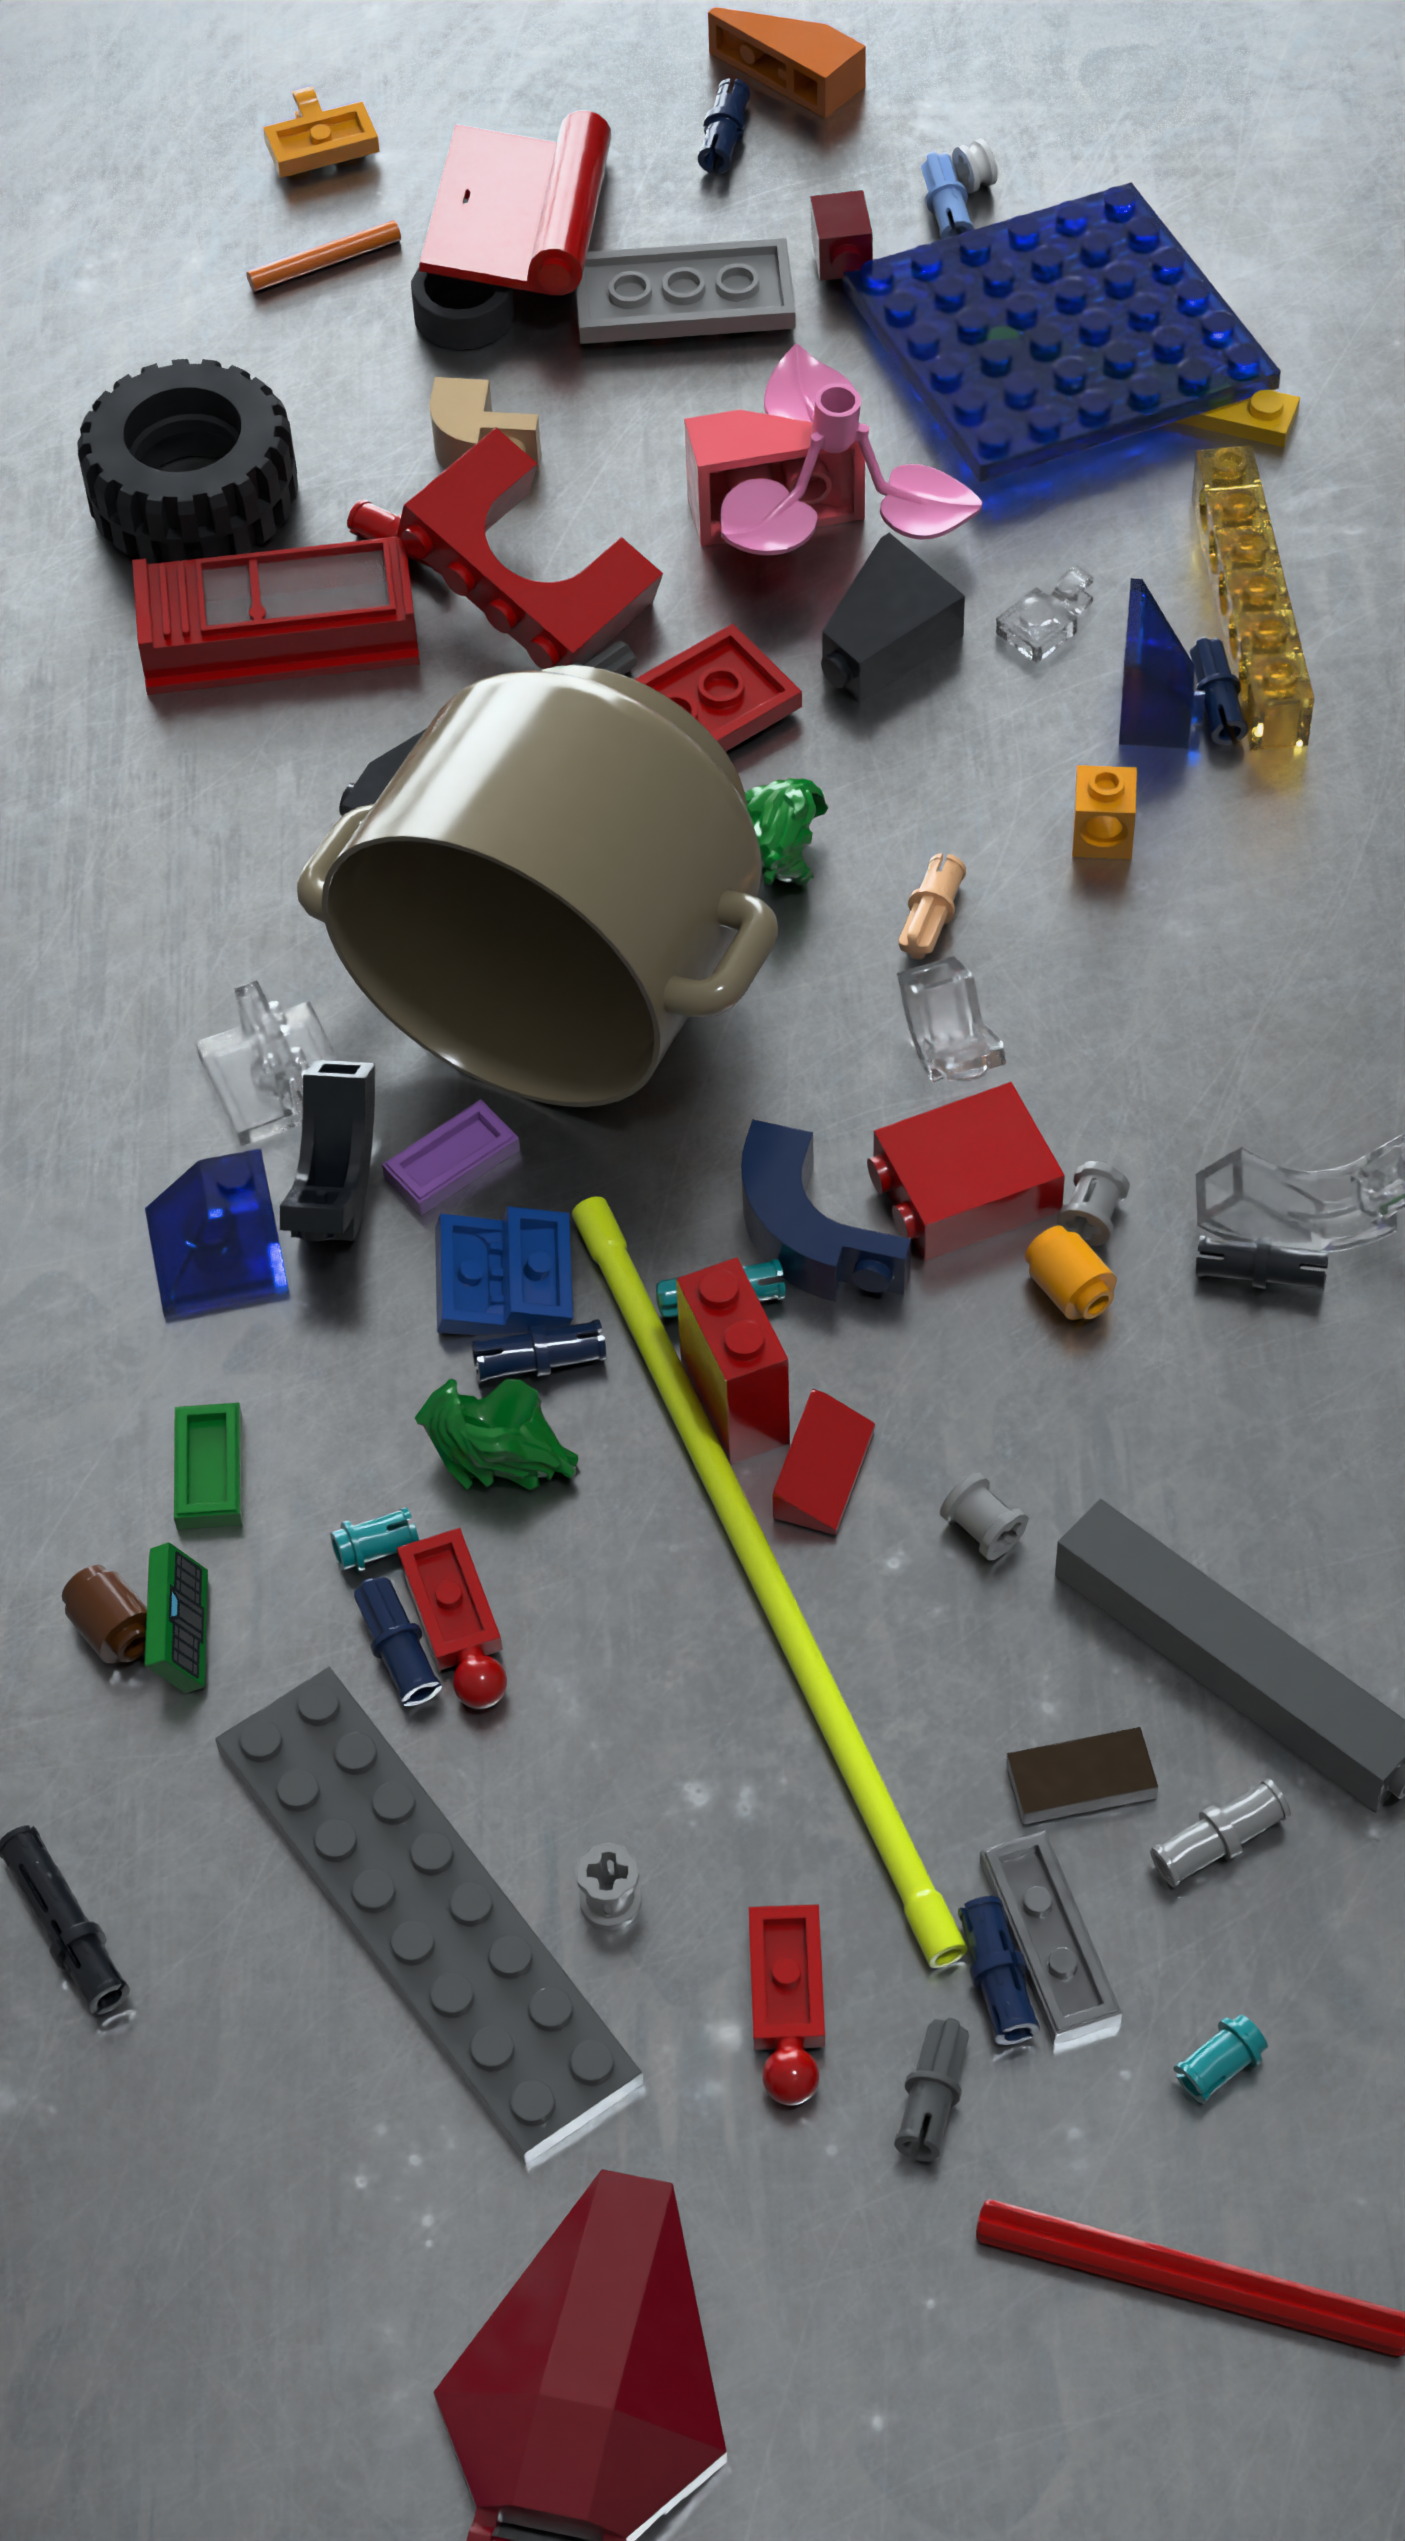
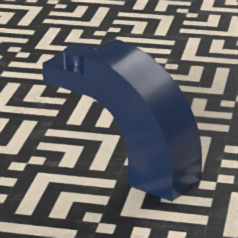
(787, 1227)

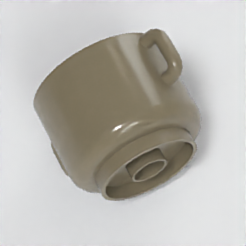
(550, 885)

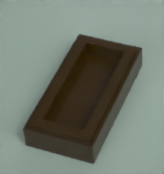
(1082, 1775)

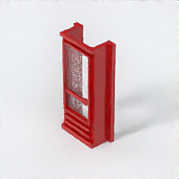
(274, 615)

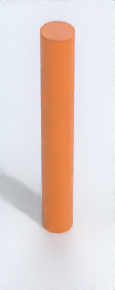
(323, 256)

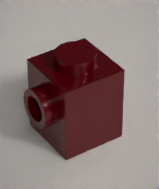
(840, 233)

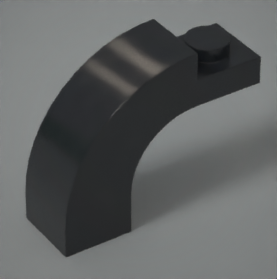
(333, 1152)

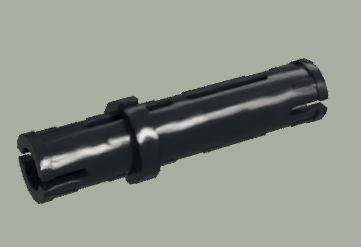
(74, 1940)

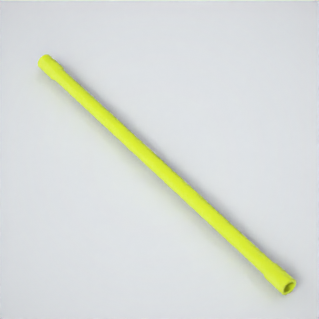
(922, 1903)

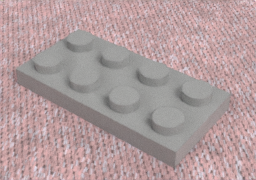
(686, 291)

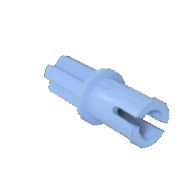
(945, 195)

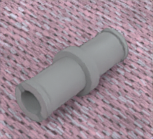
(1220, 1832)

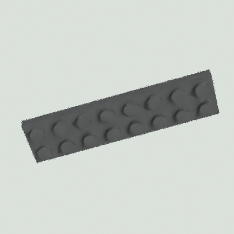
(430, 1915)

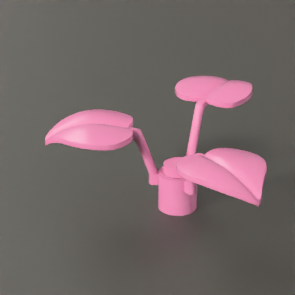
(769, 520)

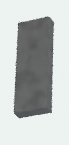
(1051, 1936)

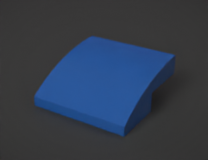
(503, 1272)

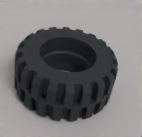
(178, 415)

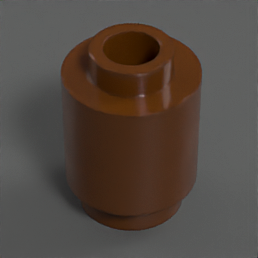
(106, 1613)

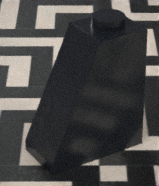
(889, 620)

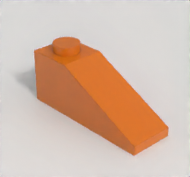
(791, 56)

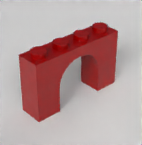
(550, 620)

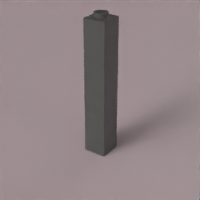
(1236, 1653)

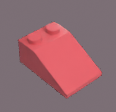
(754, 445)

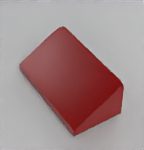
(822, 1464)

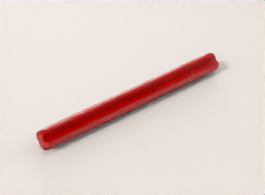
(1192, 2277)

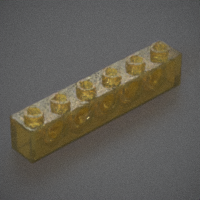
(1252, 598)

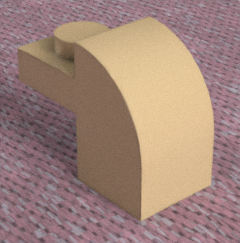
(464, 416)

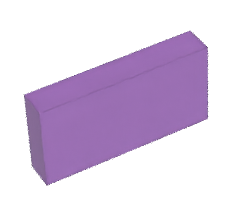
(451, 1157)

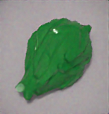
(782, 823)
(495, 1435)

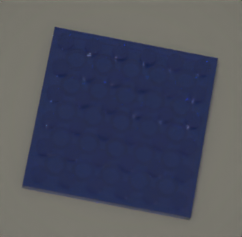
(1059, 331)

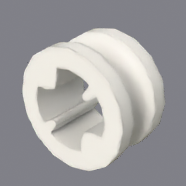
(975, 165)

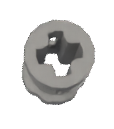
(1094, 1202)
(984, 1516)
(592, 1876)

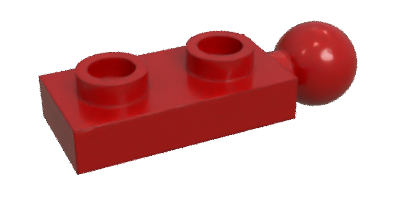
(455, 1615)
(787, 1997)

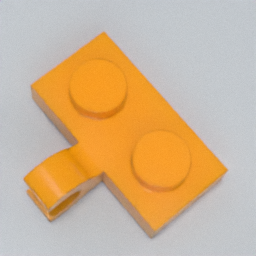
(319, 136)

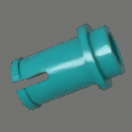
(372, 1539)
(1221, 2057)

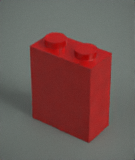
(966, 1171)
(734, 1360)

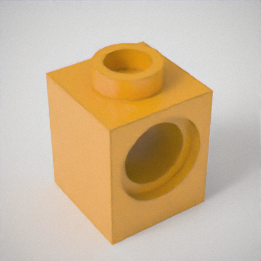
(1104, 812)

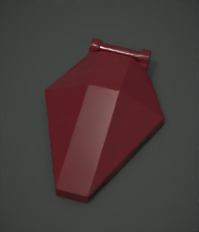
(591, 2378)

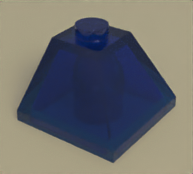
(1157, 679)
(216, 1236)

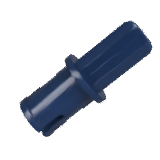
(1220, 690)
(396, 1641)

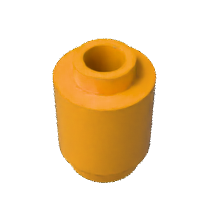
(1070, 1273)

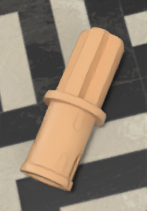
(931, 906)

